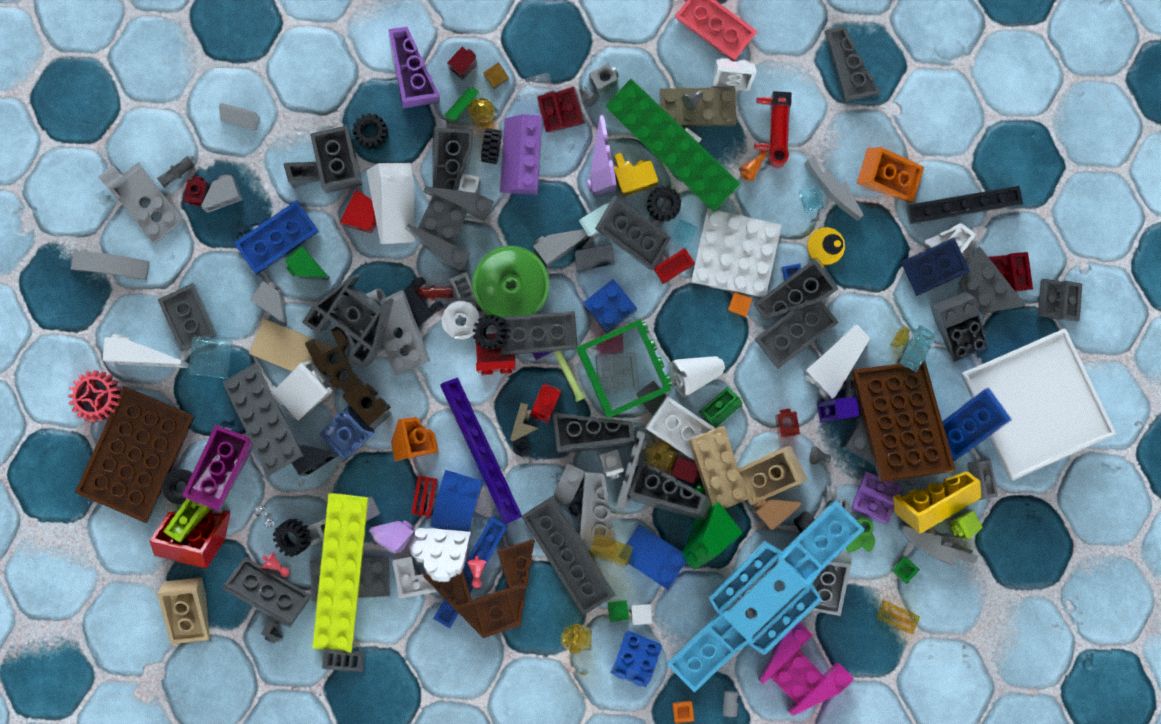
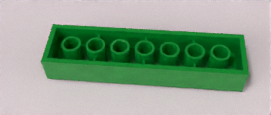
(673, 145)

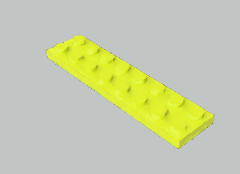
(340, 572)

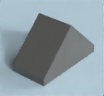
(301, 173)

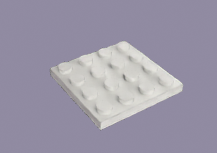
(736, 253)

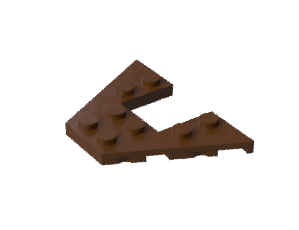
(499, 609)

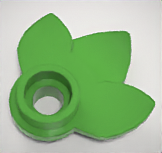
(864, 539)

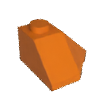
(412, 440)

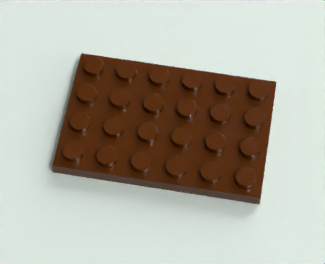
(902, 422)
(135, 454)

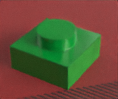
(905, 570)
(618, 611)

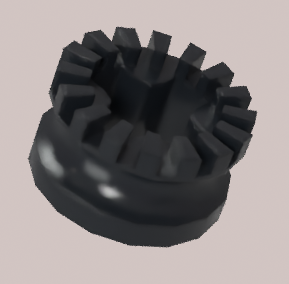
(518, 442)

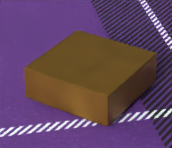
(496, 75)

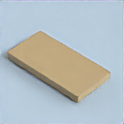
(283, 346)

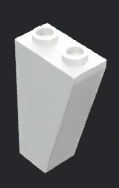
(836, 363)

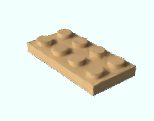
(718, 467)

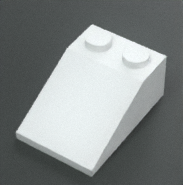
(733, 74)

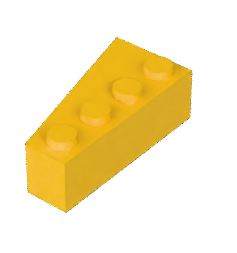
(938, 501)

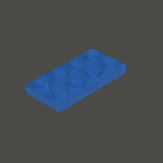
(276, 237)
(974, 423)

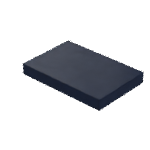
(935, 266)

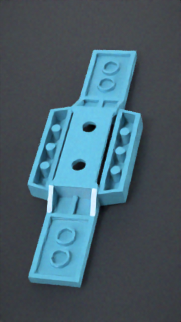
(775, 609)

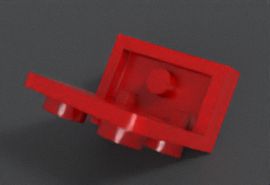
(492, 361)

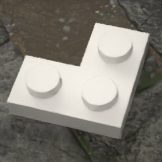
(407, 581)

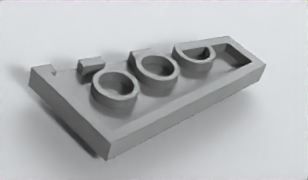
(640, 444)

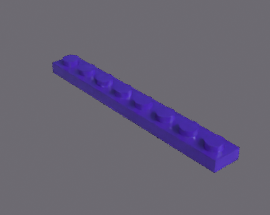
(481, 450)

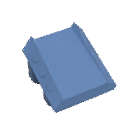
(347, 433)

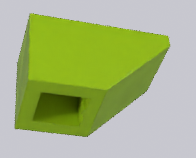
(965, 525)

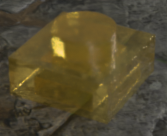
(901, 337)

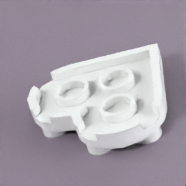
(440, 551)

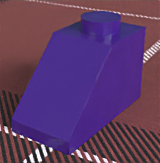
(838, 409)

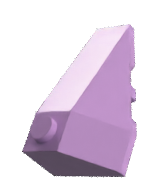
(602, 173)
(393, 535)

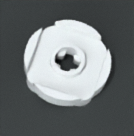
(451, 314)

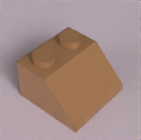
(773, 512)

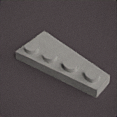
(595, 510)

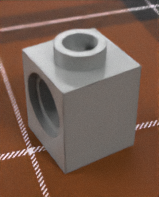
(599, 85)

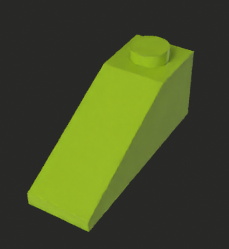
(186, 519)

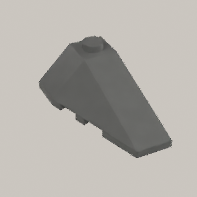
(450, 155)
(803, 288)

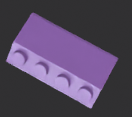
(521, 154)

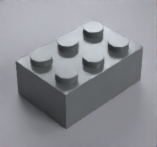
(336, 159)

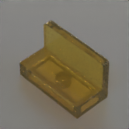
(610, 551)

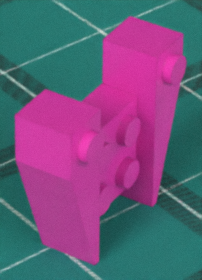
(799, 676)

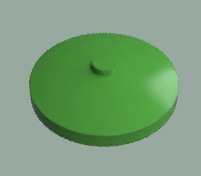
(510, 282)

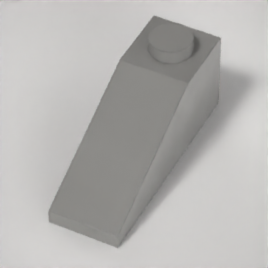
(557, 245)

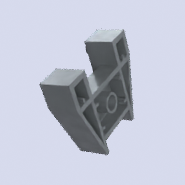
(443, 221)
(356, 316)

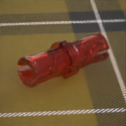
(435, 292)

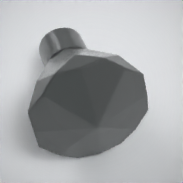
(590, 98)
(691, 100)
(817, 456)

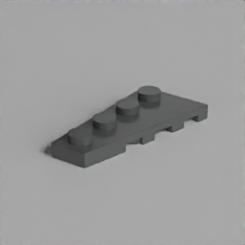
(849, 67)

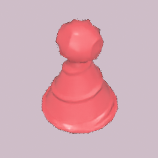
(272, 563)
(476, 569)

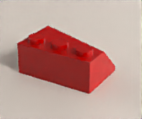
(198, 546)

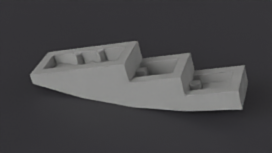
(837, 193)

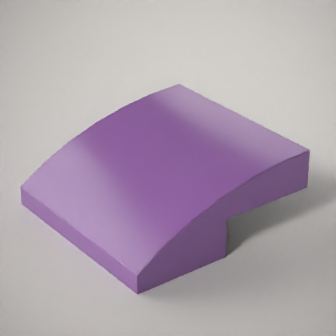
(875, 498)

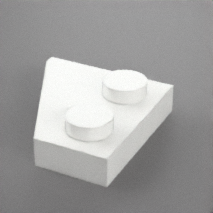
(961, 234)

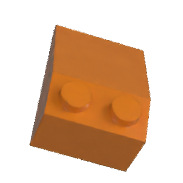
(890, 174)

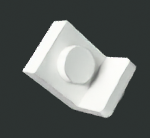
(612, 464)

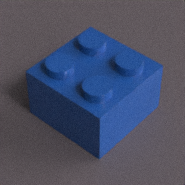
(610, 306)

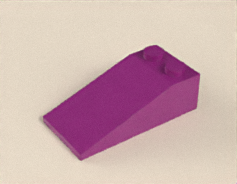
(218, 467)

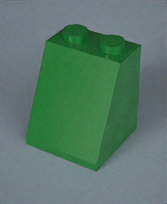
(710, 536)

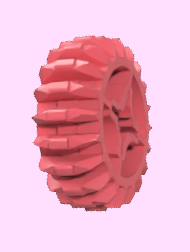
(89, 382)

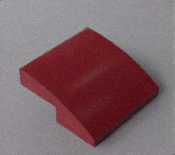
(560, 109)
(1015, 269)

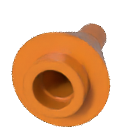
(751, 168)

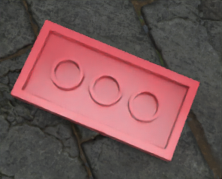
(716, 26)

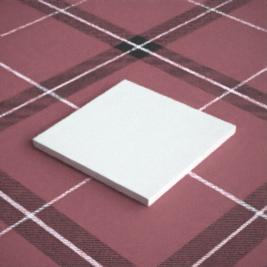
(1048, 401)

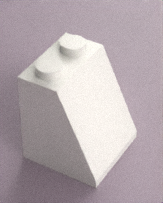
(303, 390)

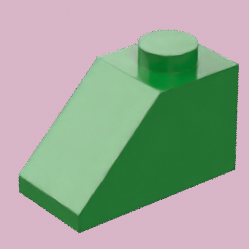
(304, 266)

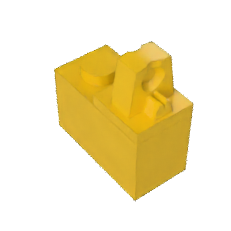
(634, 178)

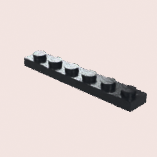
(964, 205)

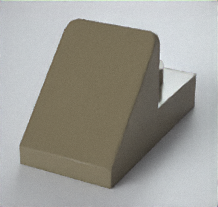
(520, 429)

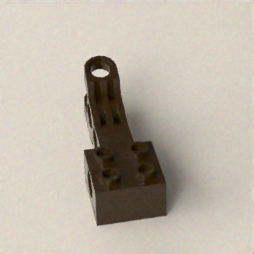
(356, 392)

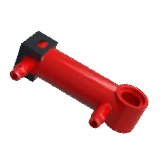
(779, 127)

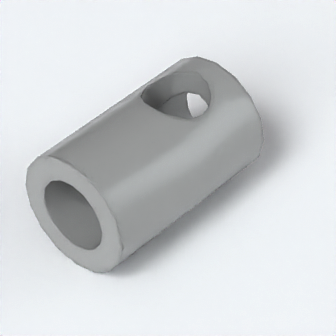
(730, 703)

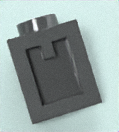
(268, 630)

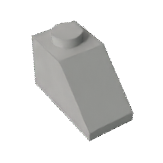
(222, 193)
(270, 300)
(568, 485)

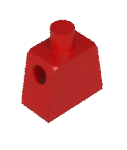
(359, 213)
(546, 403)

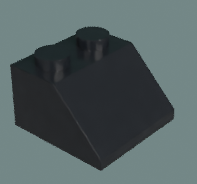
(312, 459)

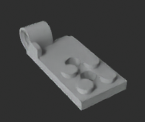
(132, 189)
(401, 317)

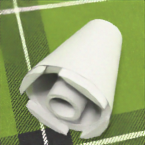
(694, 373)

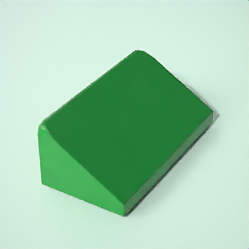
(721, 407)

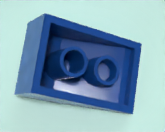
(456, 502)
(655, 557)

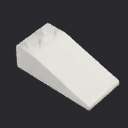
(392, 201)
(122, 351)

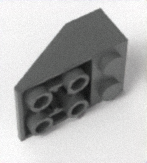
(960, 325)

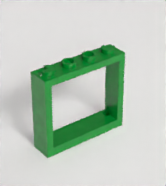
(657, 363)

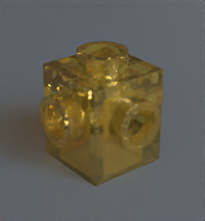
(667, 456)
(576, 638)

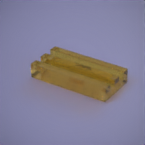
(882, 610)

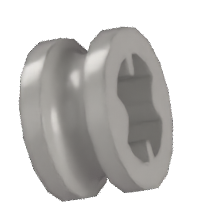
(830, 493)

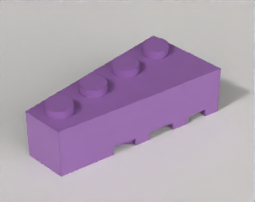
(413, 79)

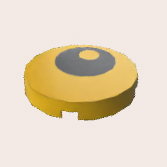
(826, 245)

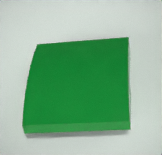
(461, 105)

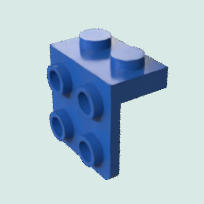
(636, 659)

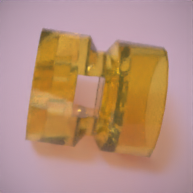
(482, 113)

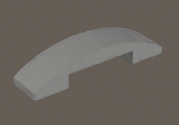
(110, 264)

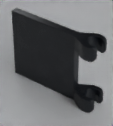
(418, 307)

